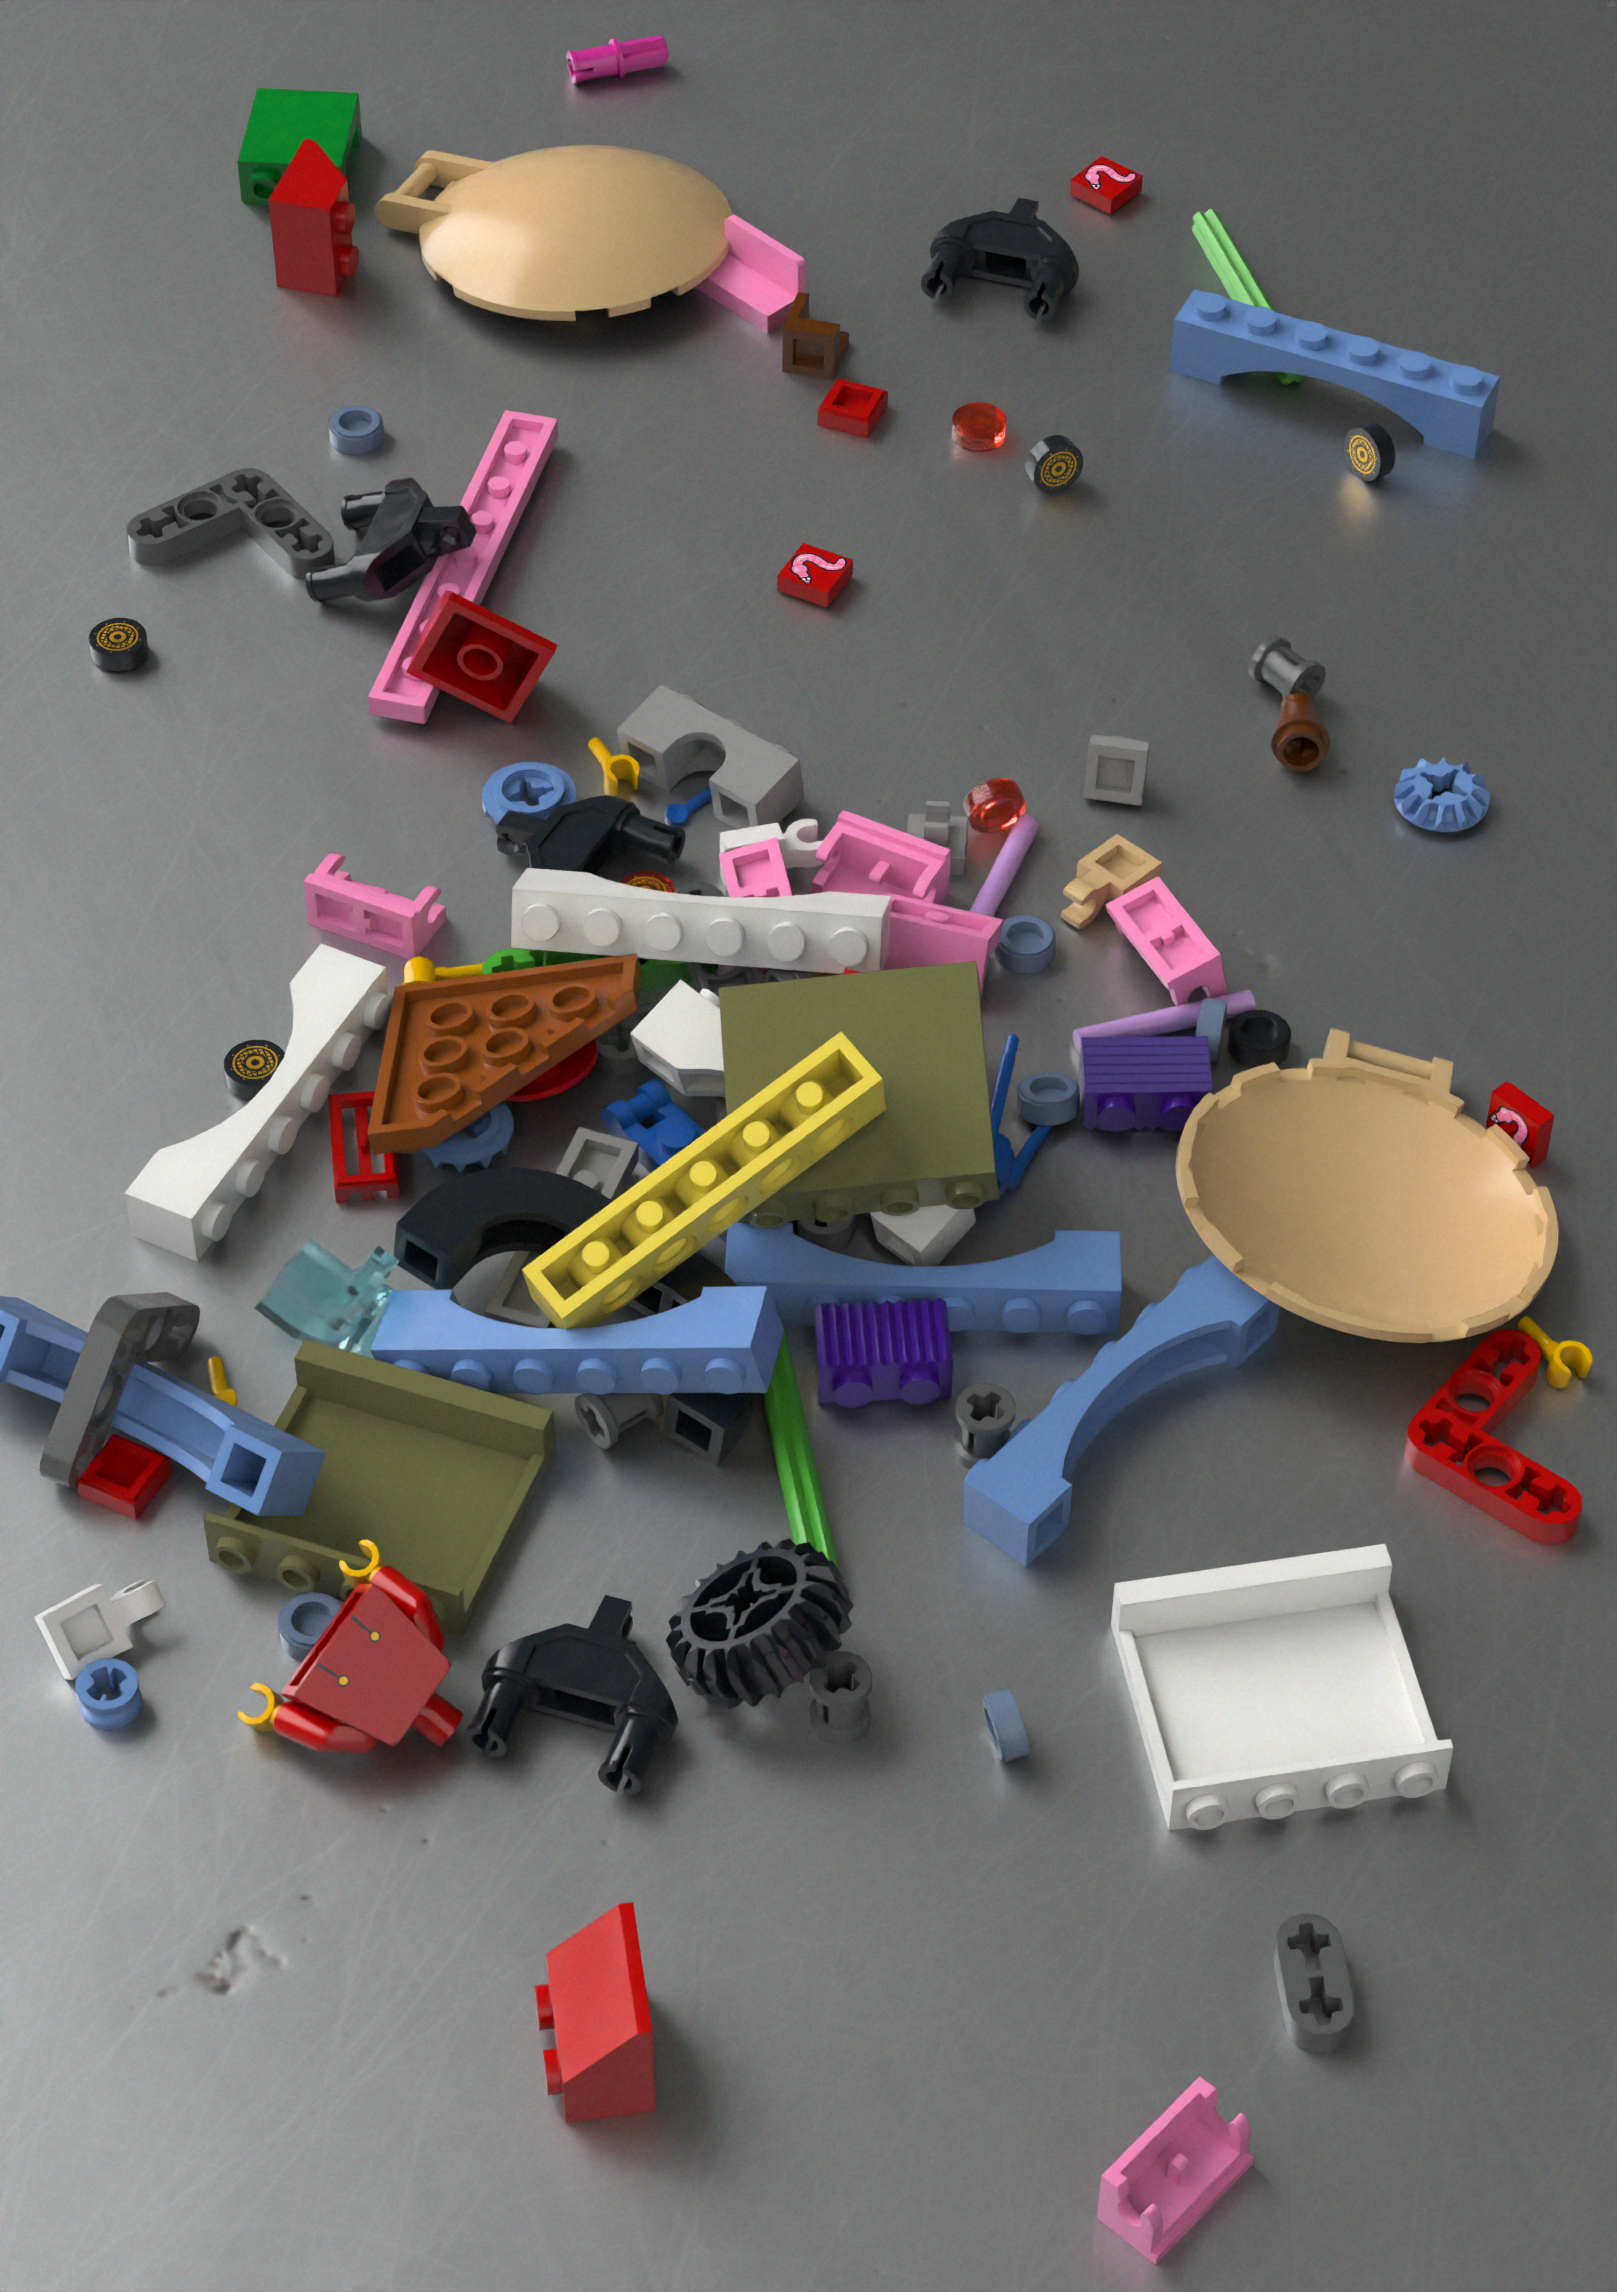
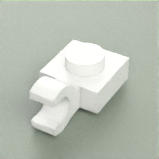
(797, 844)
(93, 1625)

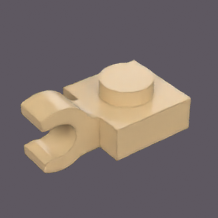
(1106, 875)

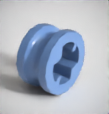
(108, 1674)

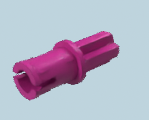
(617, 58)

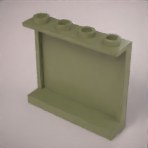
(927, 1045)
(408, 1464)

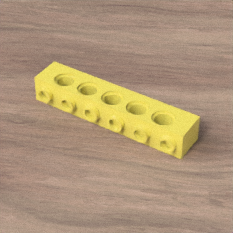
(706, 1187)

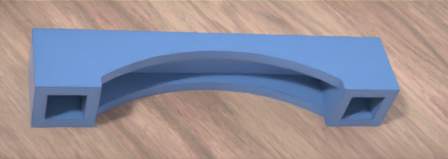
(1439, 398)
(1053, 1288)
(708, 1345)
(218, 1442)
(1024, 1491)

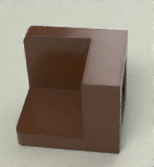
(811, 345)

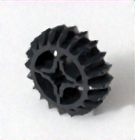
(759, 1623)

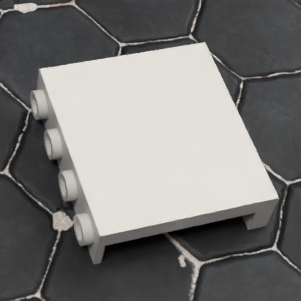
(1275, 1688)

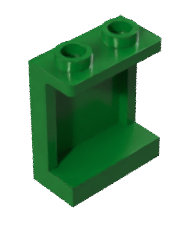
(280, 124)

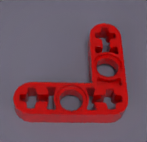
(1470, 1434)

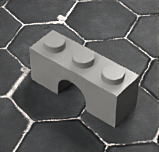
(679, 736)

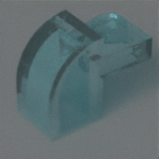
(326, 1299)

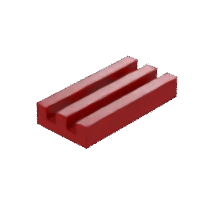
(365, 1182)

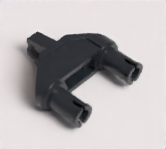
(1006, 250)
(399, 547)
(587, 836)
(585, 1678)

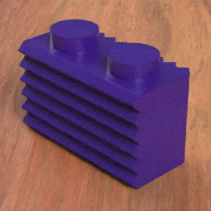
(1142, 1081)
(883, 1352)

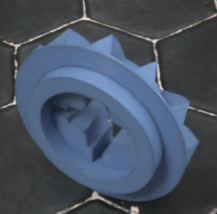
(539, 780)
(1448, 811)
(490, 1138)

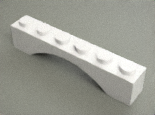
(615, 919)
(684, 1048)
(197, 1185)

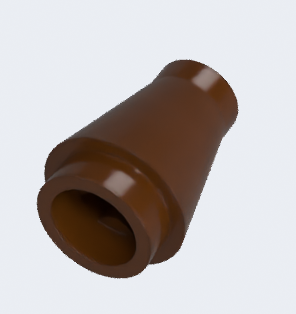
(1300, 736)

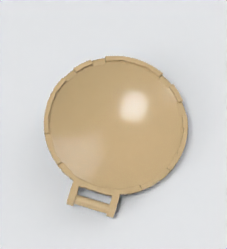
(562, 228)
(1367, 1196)

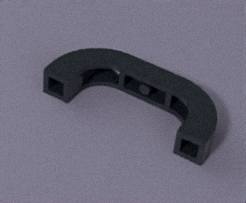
(532, 1212)

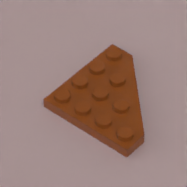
(483, 1037)

